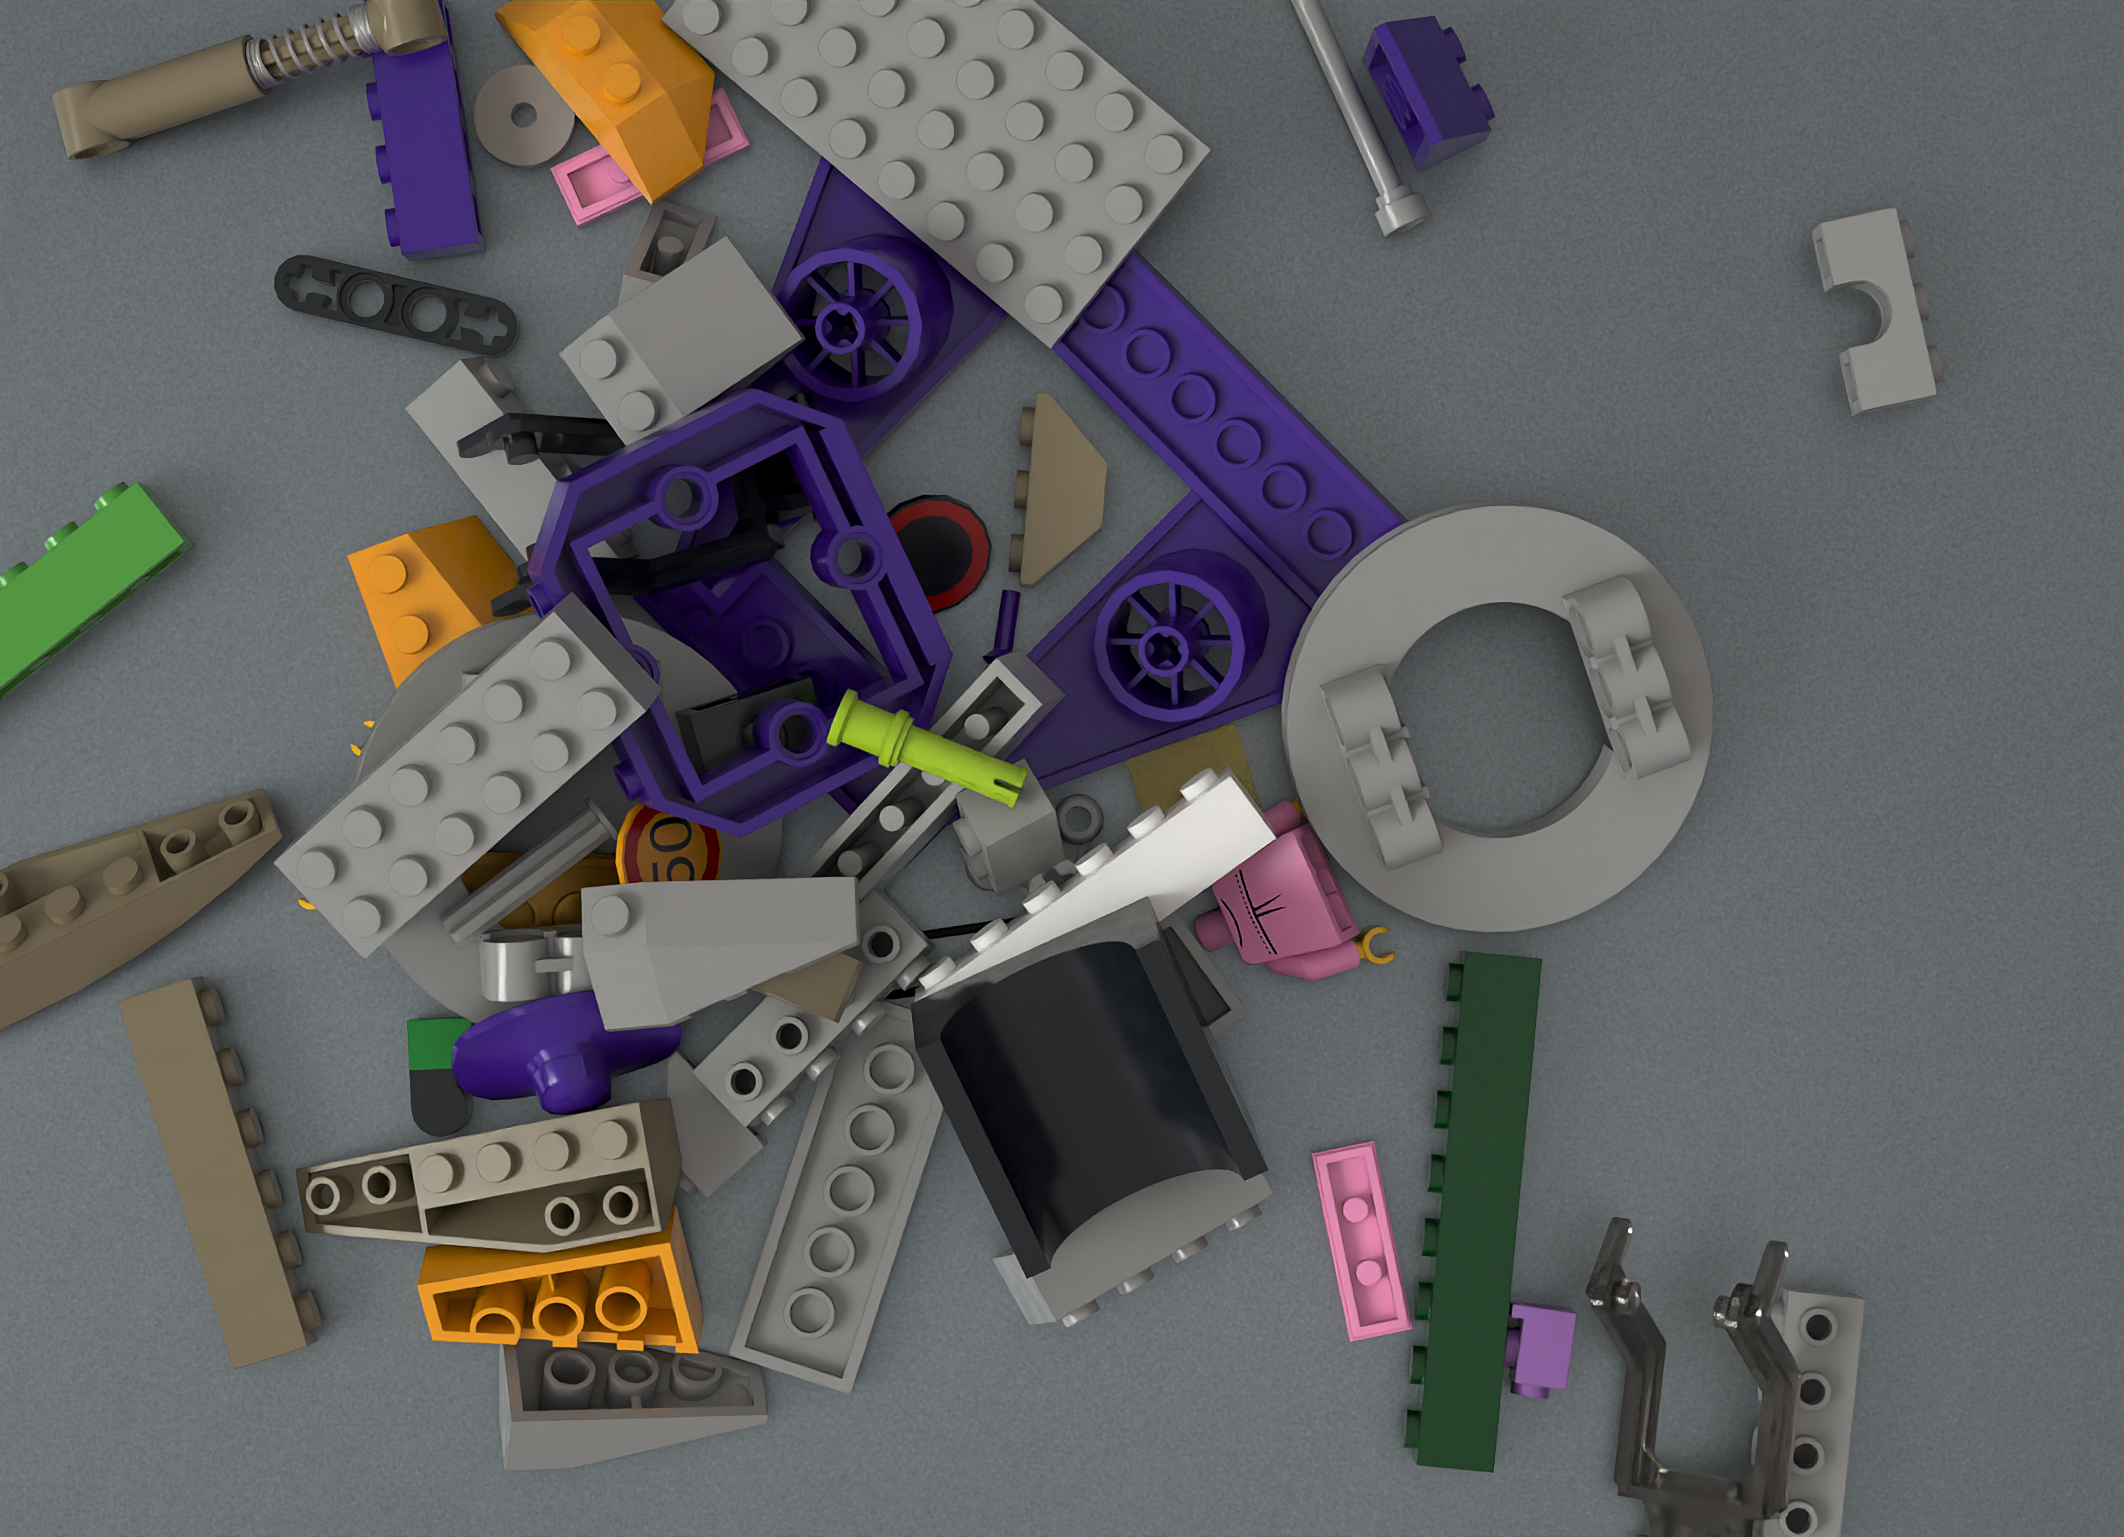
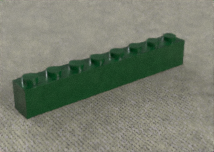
(1475, 1211)

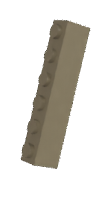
(219, 1171)

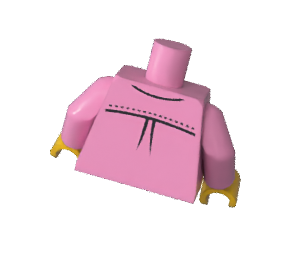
(1288, 907)

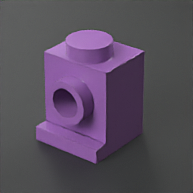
(1539, 1348)

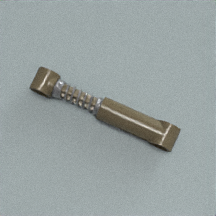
(108, 114)

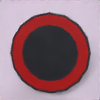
(944, 546)

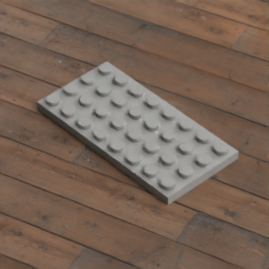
(971, 129)

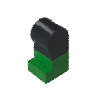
(436, 1098)

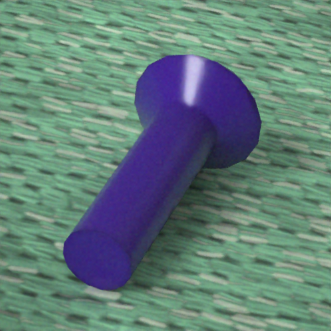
(1005, 626)

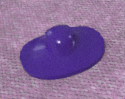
(555, 1052)

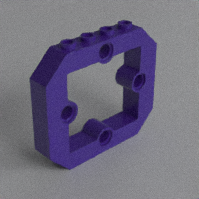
(702, 451)

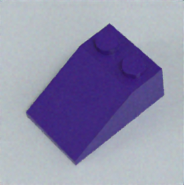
(1426, 90)

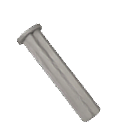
(528, 874)

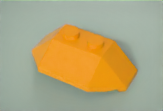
(625, 80)

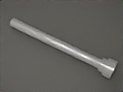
(1397, 204)

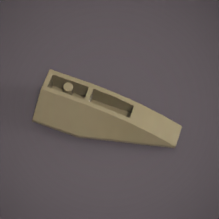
(116, 895)
(509, 1187)

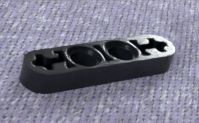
(399, 299)

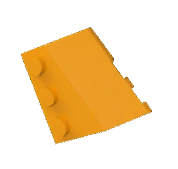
(431, 588)

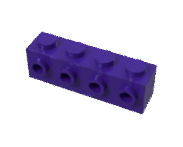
(426, 151)

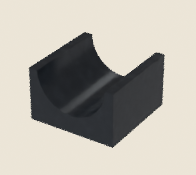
(1082, 1078)

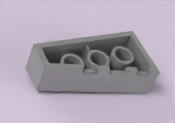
(1129, 1238)

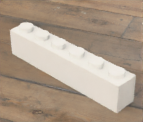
(1164, 858)

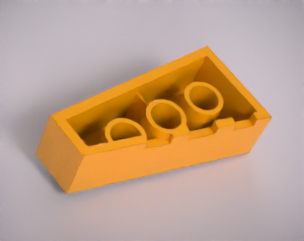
(598, 1292)

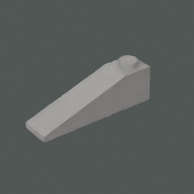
(689, 944)
(610, 1403)

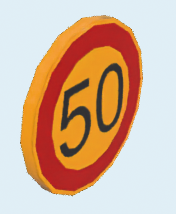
(665, 848)

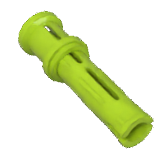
(897, 739)

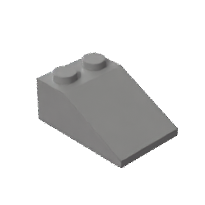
(682, 343)

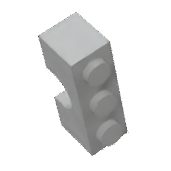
(1873, 256)

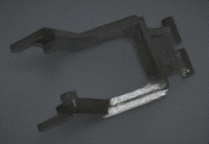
(1680, 1500)

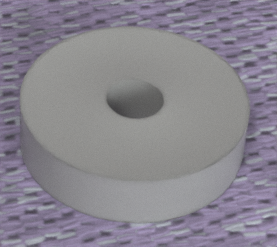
(495, 112)

